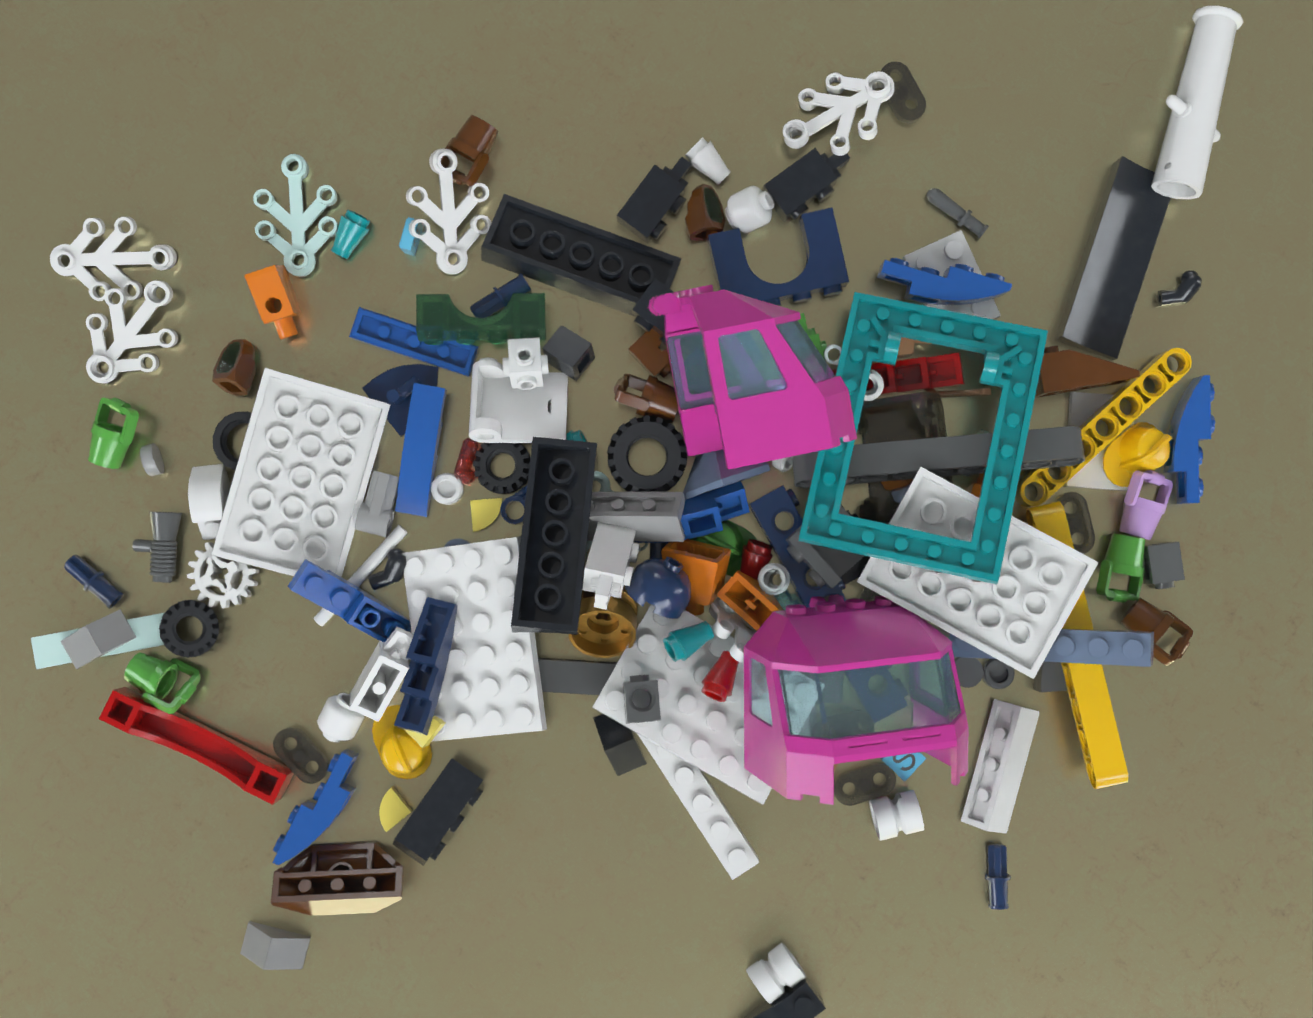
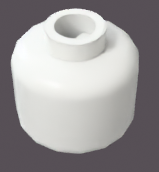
(749, 209)
(337, 720)

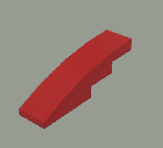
(919, 374)

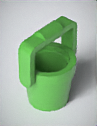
(110, 440)
(1125, 557)
(157, 679)

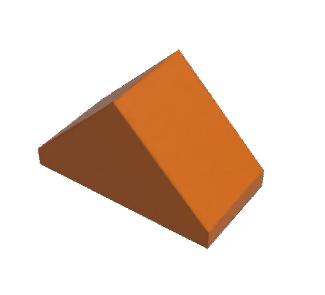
(748, 599)

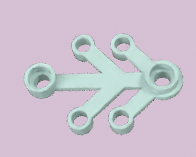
(297, 220)

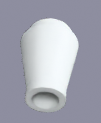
(707, 160)
(766, 576)

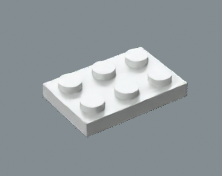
(947, 253)

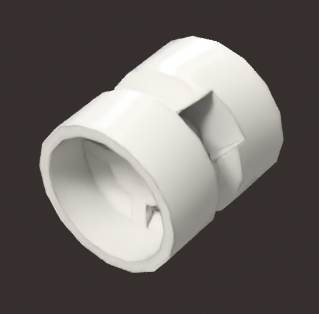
(896, 815)
(776, 973)

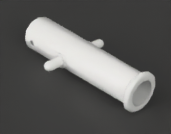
(1196, 105)

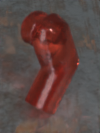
(465, 462)

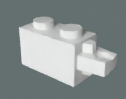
(609, 562)
(381, 675)

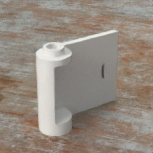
(515, 414)

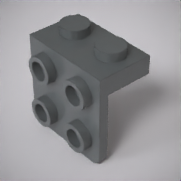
(825, 563)

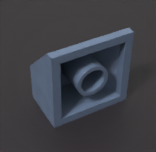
(711, 473)

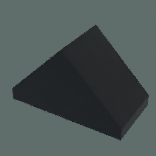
(619, 745)

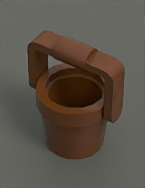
(473, 144)
(656, 399)
(1148, 618)

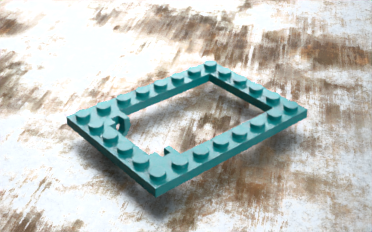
(1010, 362)

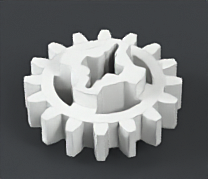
(228, 585)

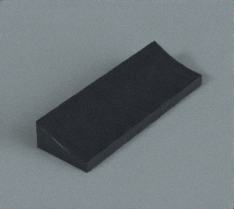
(574, 255)
(1114, 261)
(554, 536)

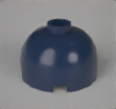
(661, 585)

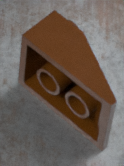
(1074, 371)

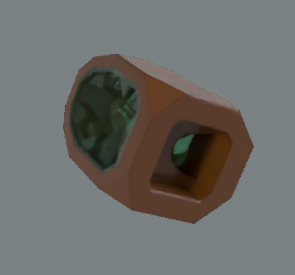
(704, 213)
(235, 368)

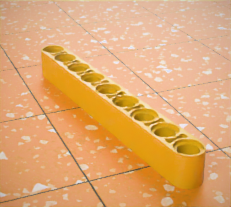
(1085, 682)

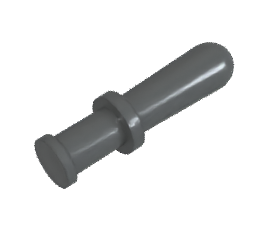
(947, 205)

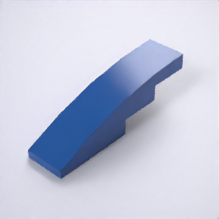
(420, 449)

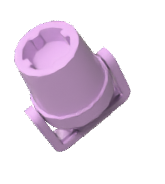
(1140, 514)

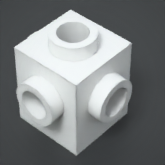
(525, 363)

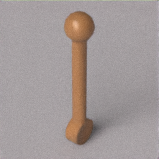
(953, 393)

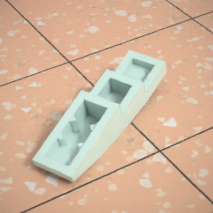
(50, 652)

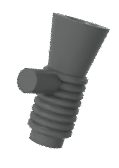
(163, 546)

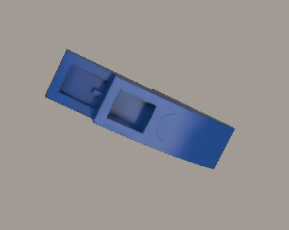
(956, 286)
(1188, 426)
(706, 511)
(347, 601)
(313, 818)

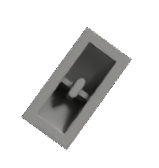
(98, 638)
(274, 947)

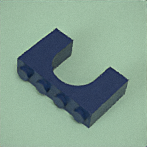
(823, 271)

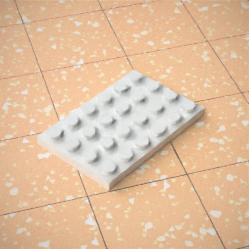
(300, 476)
(1006, 620)
(490, 671)
(691, 724)

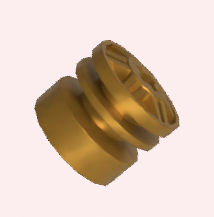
(607, 631)

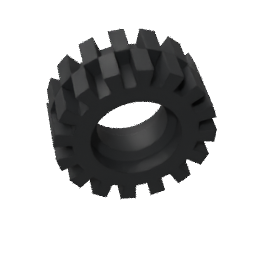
(502, 485)
(189, 648)

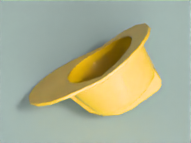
(1138, 449)
(397, 749)

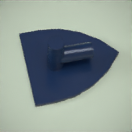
(396, 389)

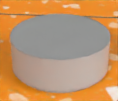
(152, 459)

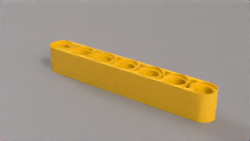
(1114, 418)

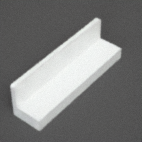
(1000, 767)

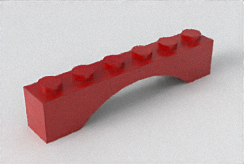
(235, 761)

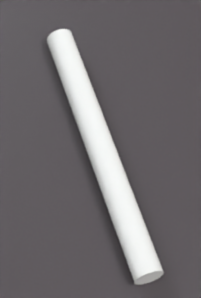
(368, 567)

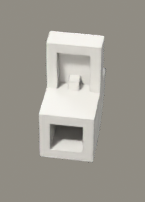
(207, 497)

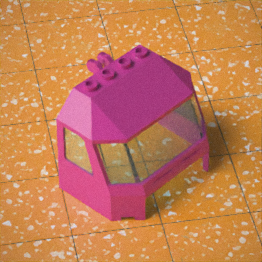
(749, 378)
(848, 688)

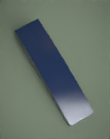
(427, 666)

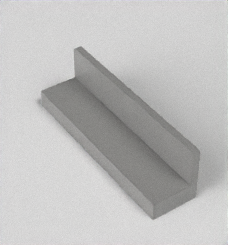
(652, 514)

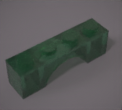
(441, 321)

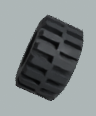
(647, 428)

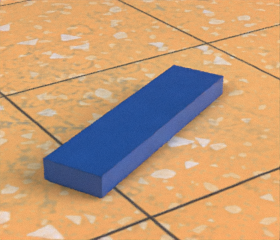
(403, 339)

